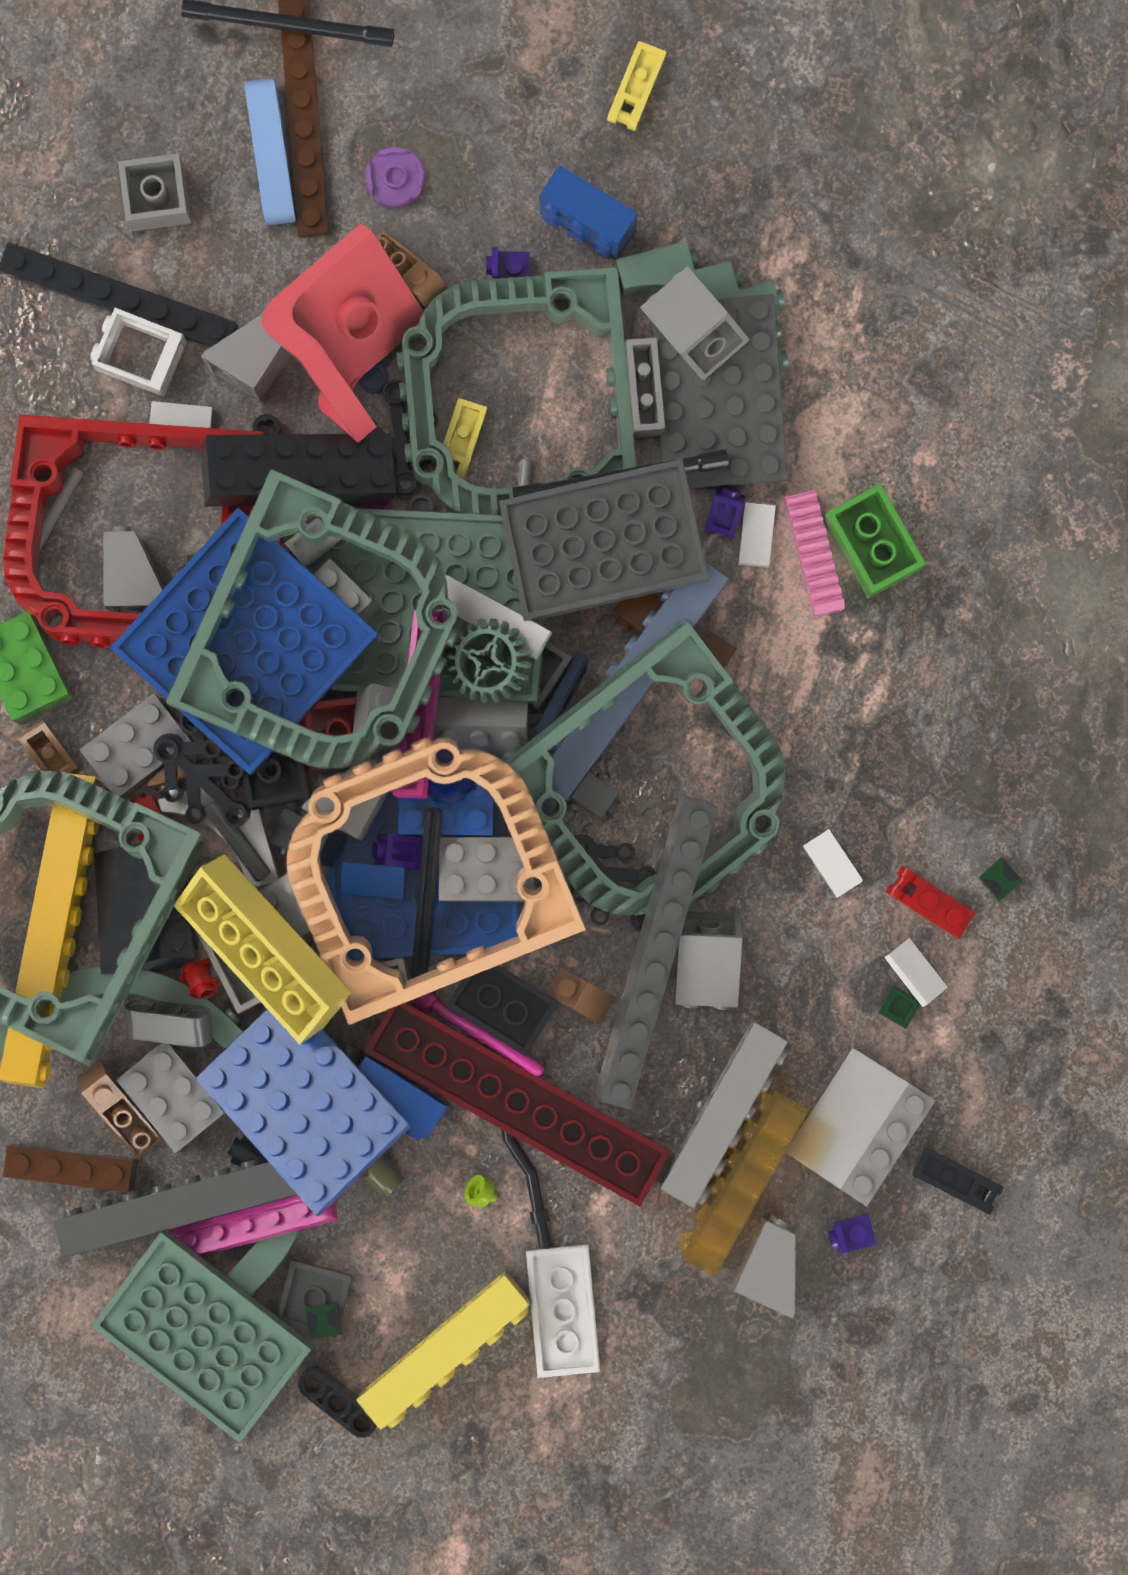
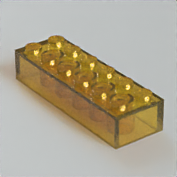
(742, 1182)

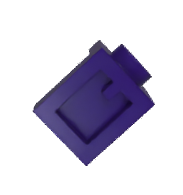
(507, 264)
(725, 511)
(397, 851)
(852, 1234)

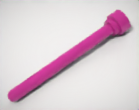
(431, 1003)

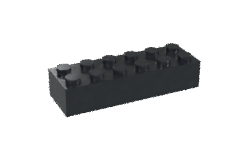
(333, 463)

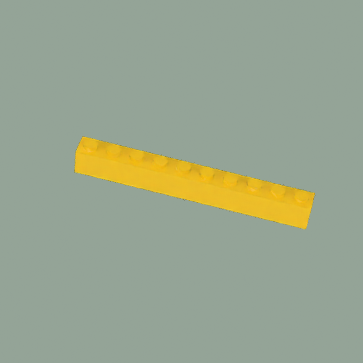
(50, 935)

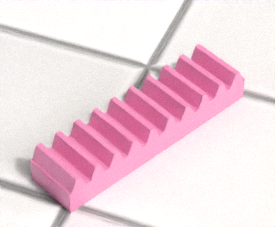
(814, 553)

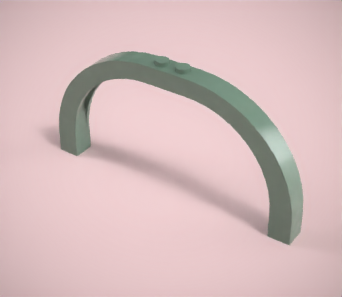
(266, 1253)

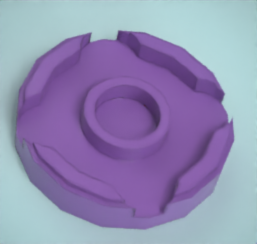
(395, 177)

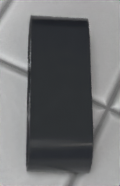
(322, 1396)

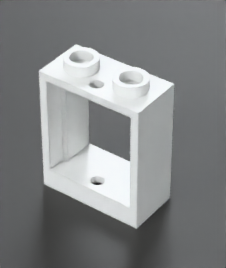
(167, 362)

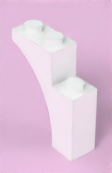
(254, 831)

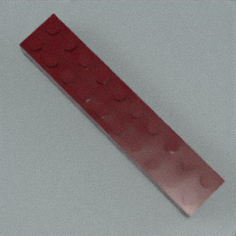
(528, 1104)

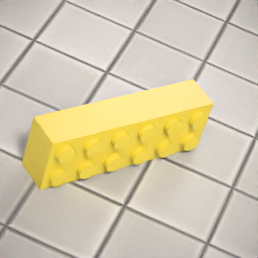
(262, 948)
(443, 1350)

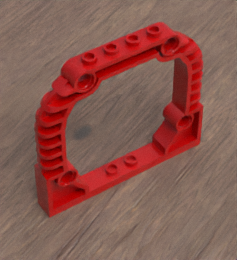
(48, 447)

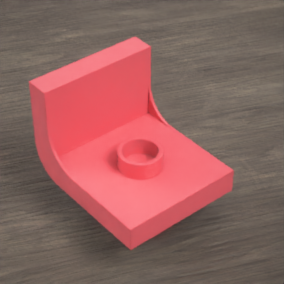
(343, 322)

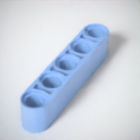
(270, 151)

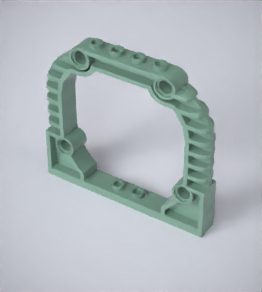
(592, 302)
(281, 511)
(677, 659)
(170, 856)

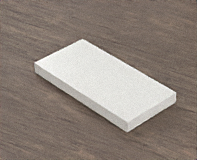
(563, 1311)

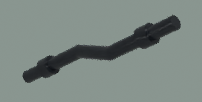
(538, 1215)

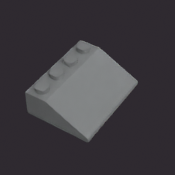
(860, 1126)

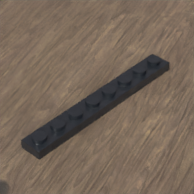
(110, 294)

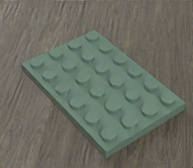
(202, 1335)

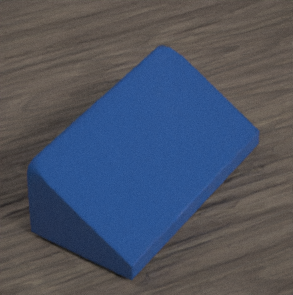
(372, 880)

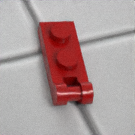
(931, 903)

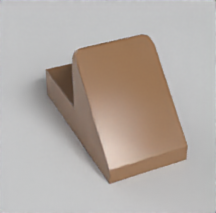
(46, 749)
(580, 995)

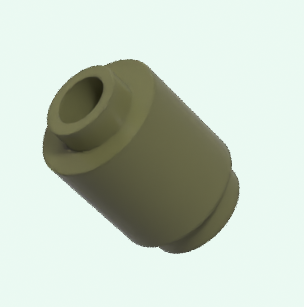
(384, 1176)

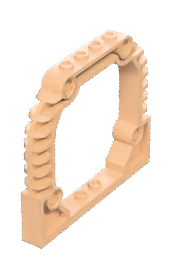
(546, 915)

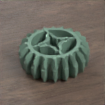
(465, 651)

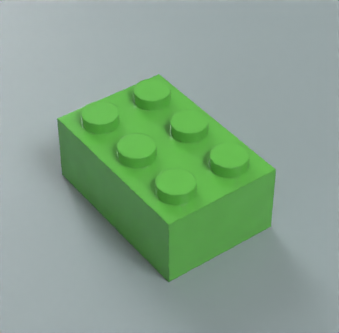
(874, 541)
(29, 671)

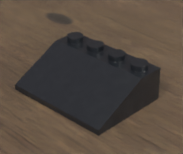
(123, 899)

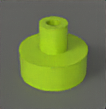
(480, 1191)

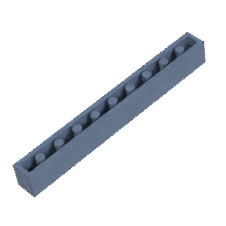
(583, 747)

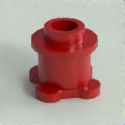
(199, 979)

